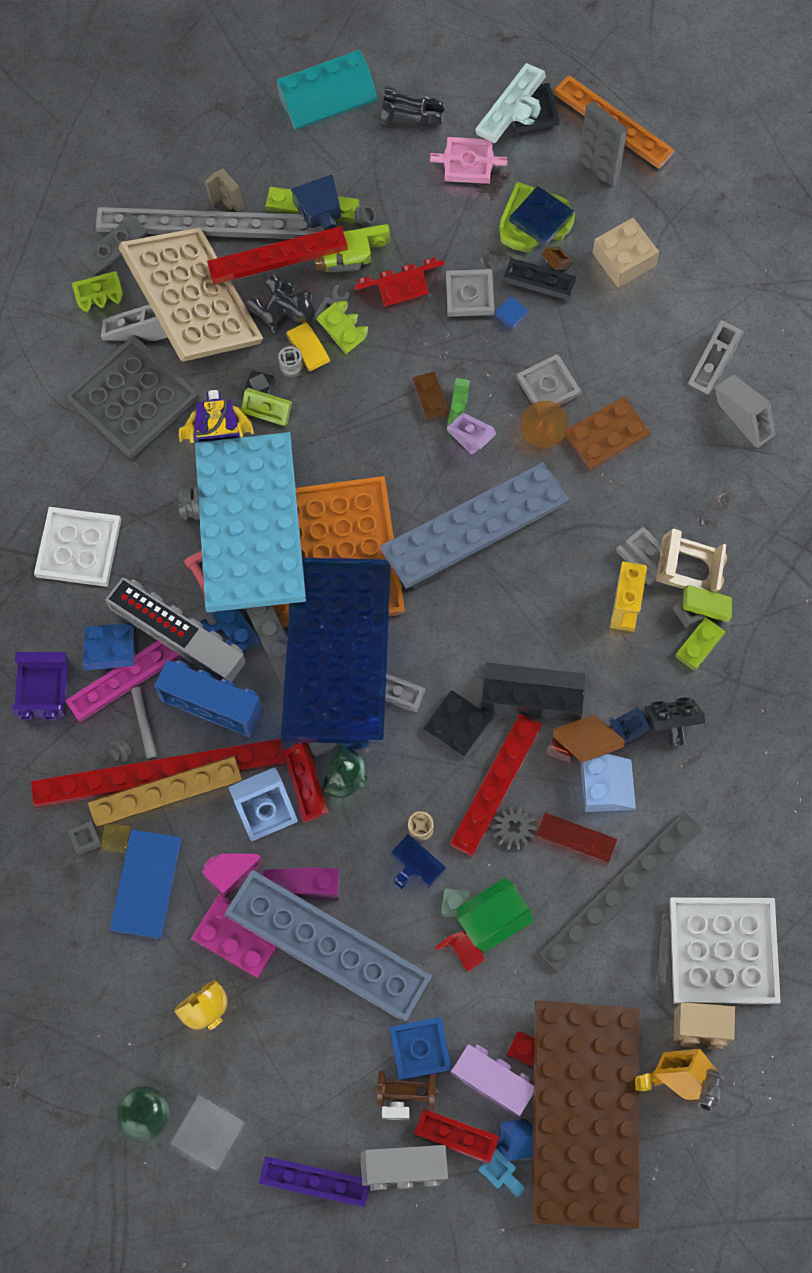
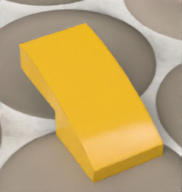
(309, 345)

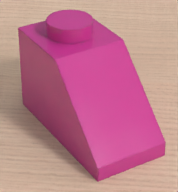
(230, 870)

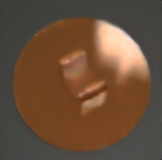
(544, 424)

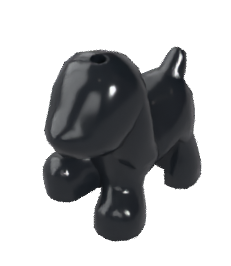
(281, 303)

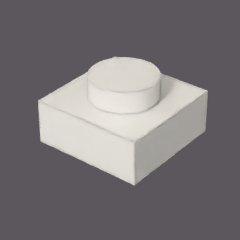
(395, 1111)

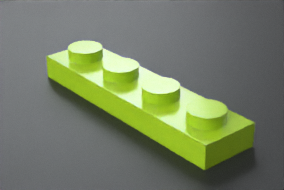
(280, 201)

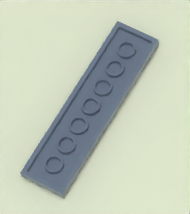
(474, 525)
(328, 946)

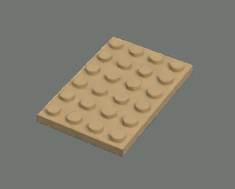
(178, 285)

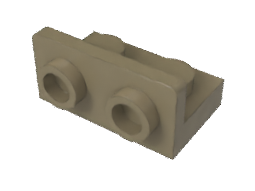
(223, 188)

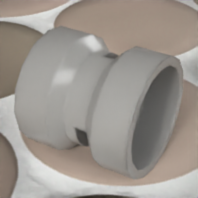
(292, 367)

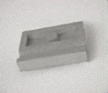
(644, 550)

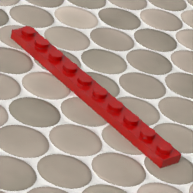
(118, 778)

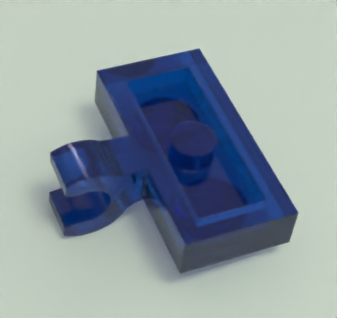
(417, 863)

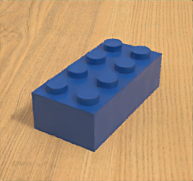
(209, 697)

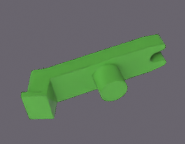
(459, 399)

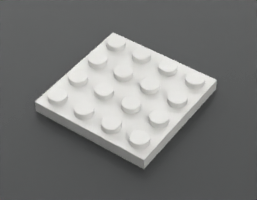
(724, 951)

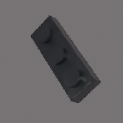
(539, 279)

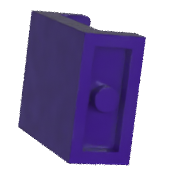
(41, 685)

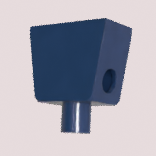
(318, 202)

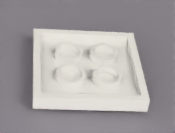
(77, 546)

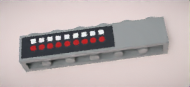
(175, 631)

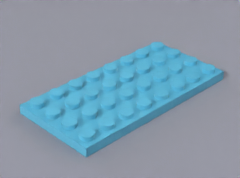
(249, 522)

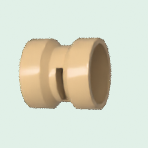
(420, 822)

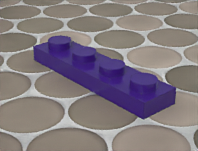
(313, 1181)

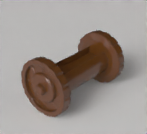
(405, 1090)

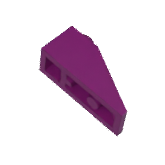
(307, 882)

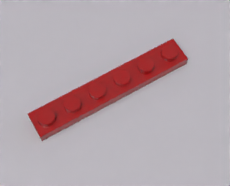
(277, 255)
(495, 785)

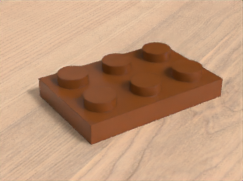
(607, 433)

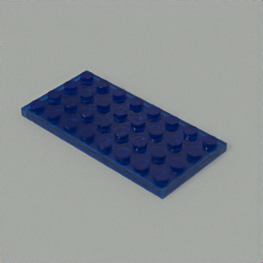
(338, 653)

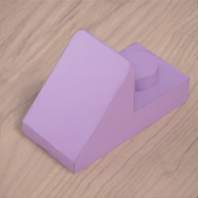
(471, 432)

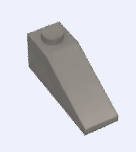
(137, 322)
(716, 356)

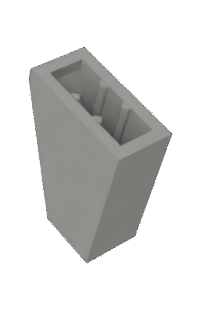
(746, 409)

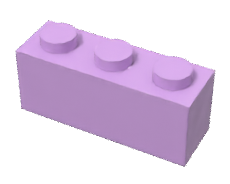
(494, 1079)

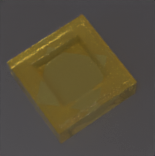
(115, 838)

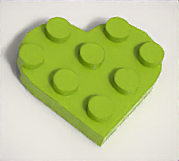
(515, 237)

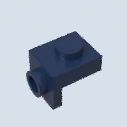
(631, 724)

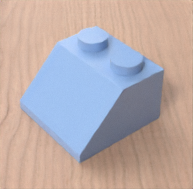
(608, 784)
(263, 804)

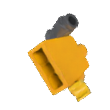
(688, 1075)

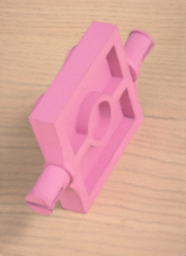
(468, 160)

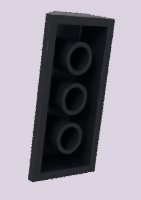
(533, 692)

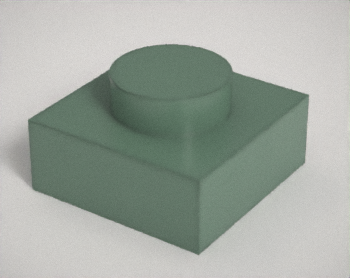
(452, 900)

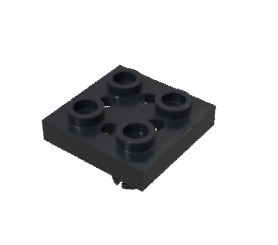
(674, 717)

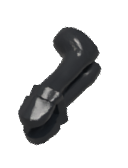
(429, 108)

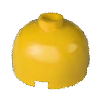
(203, 1007)

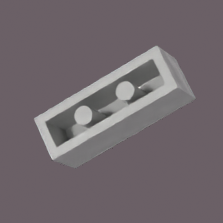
(404, 1167)

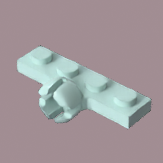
(513, 104)

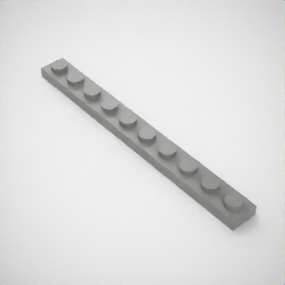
(211, 222)

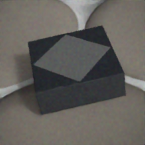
(260, 382)

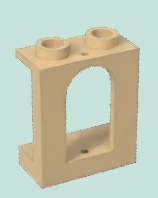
(674, 544)

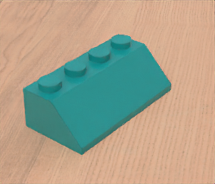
(327, 89)

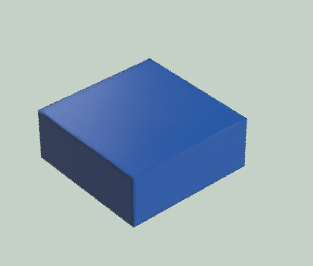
(511, 312)

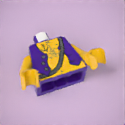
(215, 421)

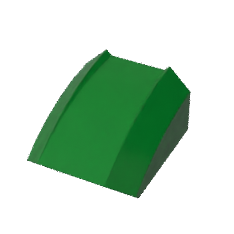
(494, 915)

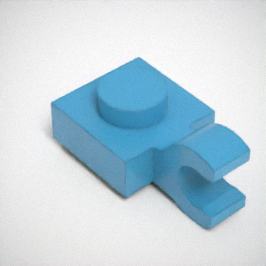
(501, 1172)

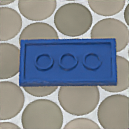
(146, 884)

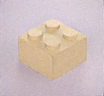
(625, 252)
(704, 1025)

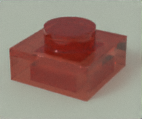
(558, 751)

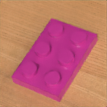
(232, 940)

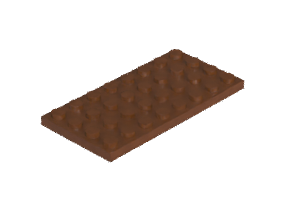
(585, 1115)

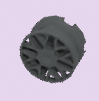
(188, 503)

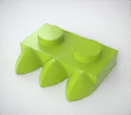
(98, 290)
(342, 326)

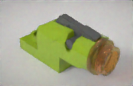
(358, 250)

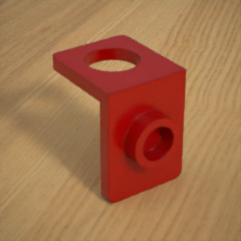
(466, 951)

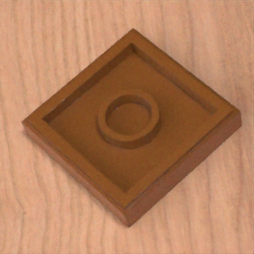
(588, 738)

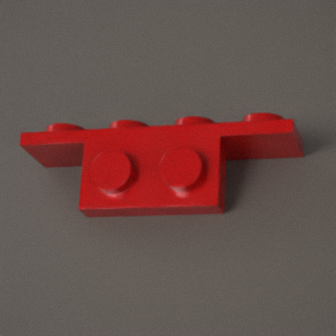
(401, 285)

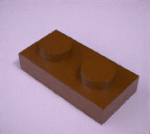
(430, 396)

